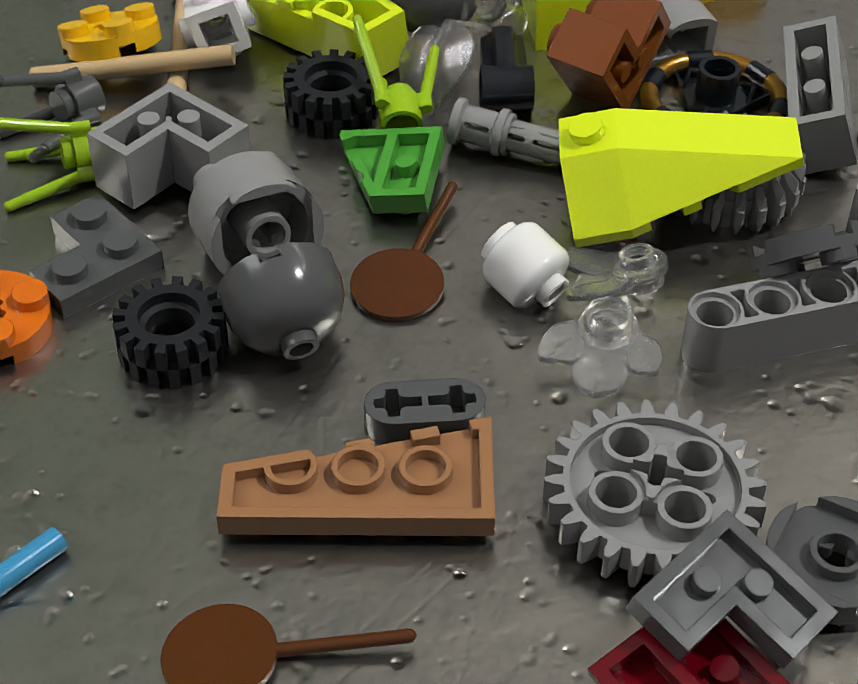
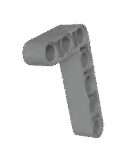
(773, 317)

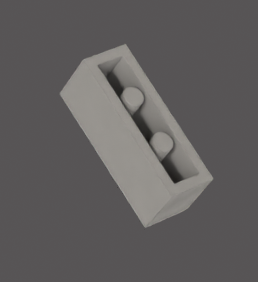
(820, 93)

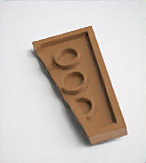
(396, 488)

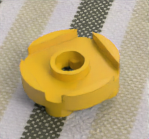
(104, 32)

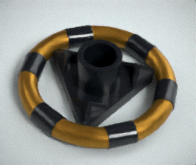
(711, 84)

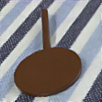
(402, 281)
(241, 647)

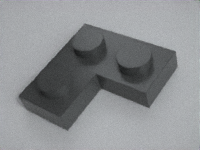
(102, 258)
(736, 577)

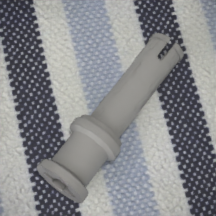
(501, 132)

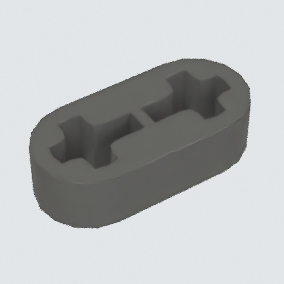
(421, 406)

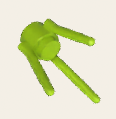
(397, 103)
(72, 149)

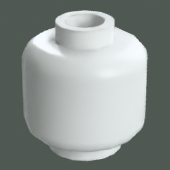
(525, 265)

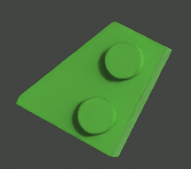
(395, 166)

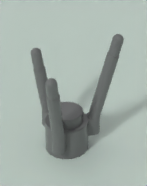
(74, 99)

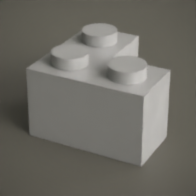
(162, 144)

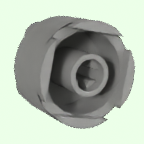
(251, 207)

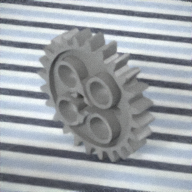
(647, 487)

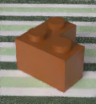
(608, 48)

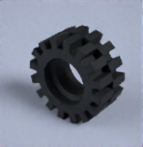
(329, 93)
(171, 355)

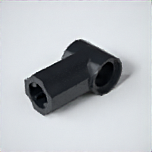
(504, 72)

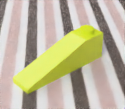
(648, 163)

